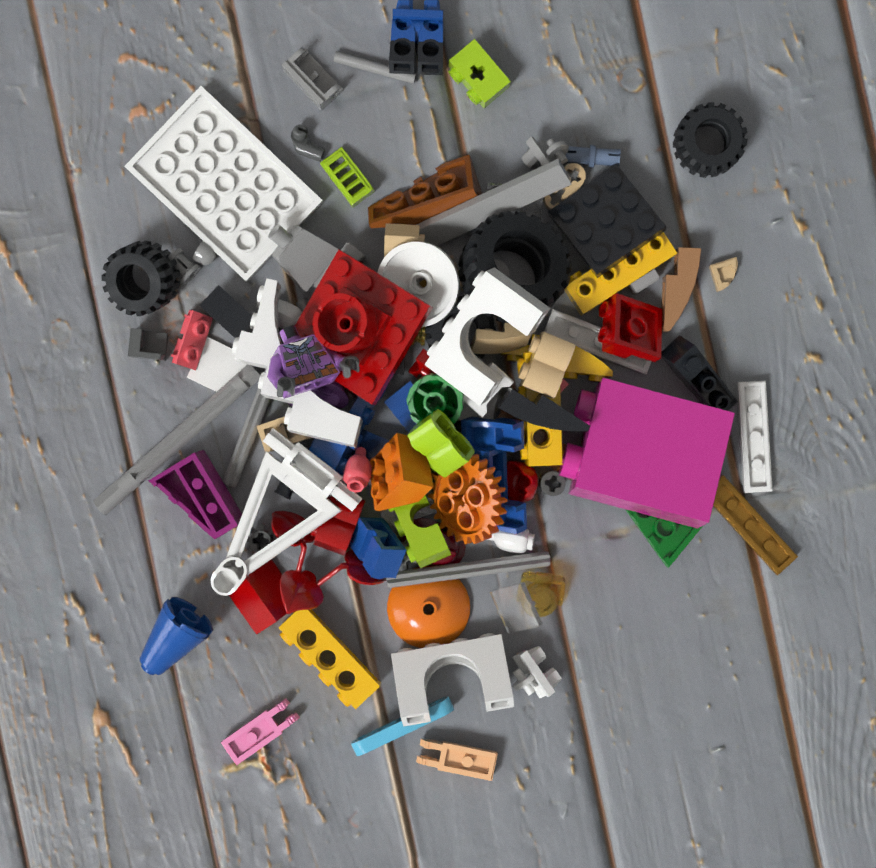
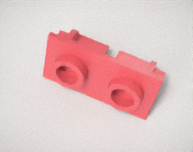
(190, 347)

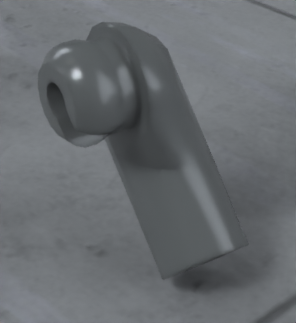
(303, 144)

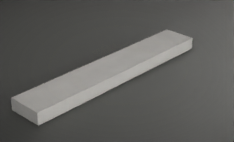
(503, 198)

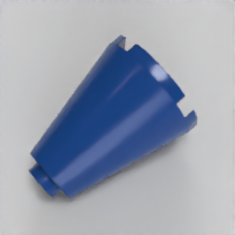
(173, 635)

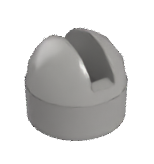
(204, 254)

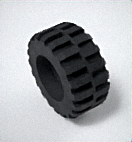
(526, 238)

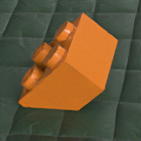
(399, 474)

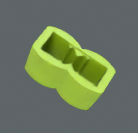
(440, 443)

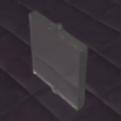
(516, 607)

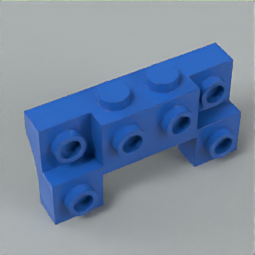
(491, 441)

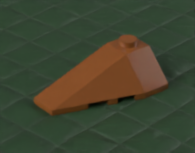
(447, 188)

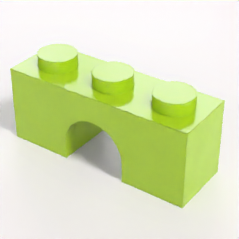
(425, 544)

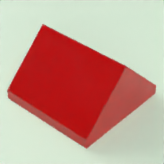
(260, 597)

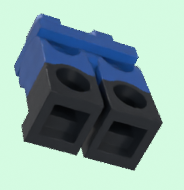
(421, 28)

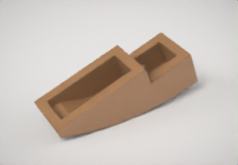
(679, 287)

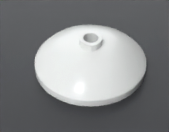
(421, 259)

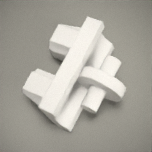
(530, 675)

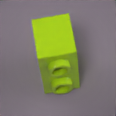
(476, 59)

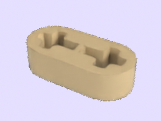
(574, 187)

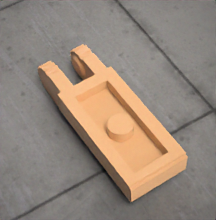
(460, 759)

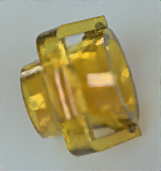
(543, 592)

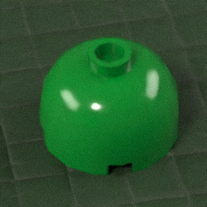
(434, 393)

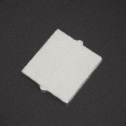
(215, 365)

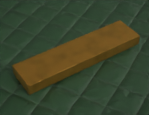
(752, 527)

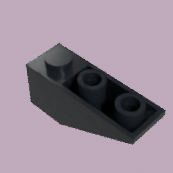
(697, 374)

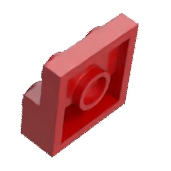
(630, 328)

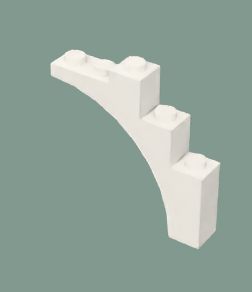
(309, 413)

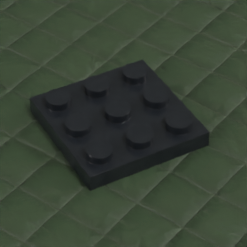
(607, 220)

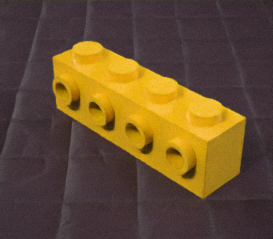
(588, 291)

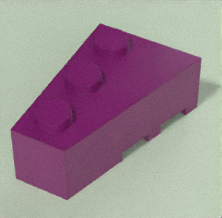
(200, 493)

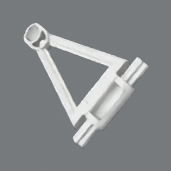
(305, 476)

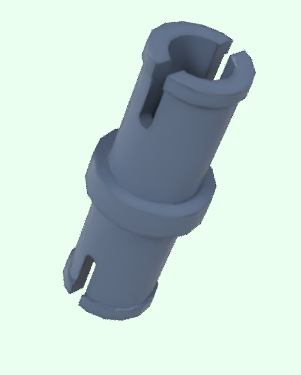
(593, 156)

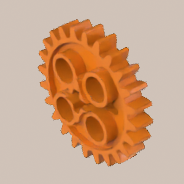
(469, 501)

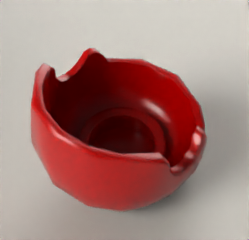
(521, 481)

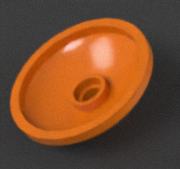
(443, 625)

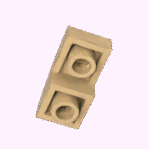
(493, 342)

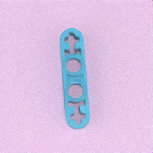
(395, 728)

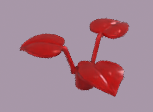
(298, 587)

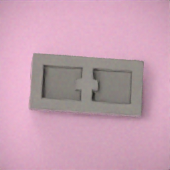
(311, 78)

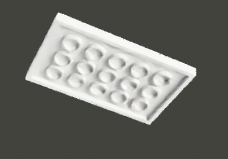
(222, 182)

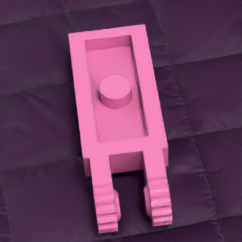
(257, 733)

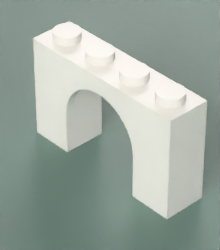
(453, 356)
(415, 668)

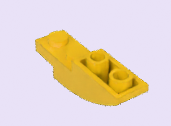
(580, 364)

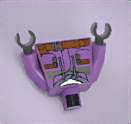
(305, 364)

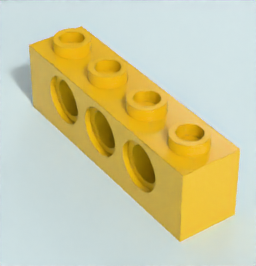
(550, 450)
(349, 694)

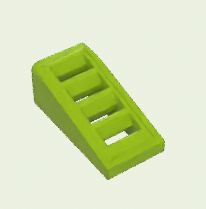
(360, 195)

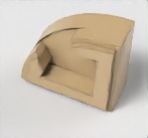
(723, 273)

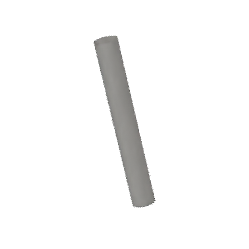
(371, 66)

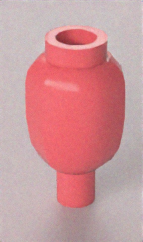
(357, 471)

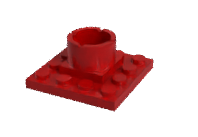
(363, 318)

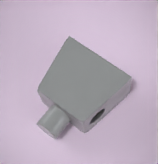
(301, 254)

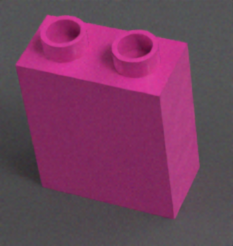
(648, 452)

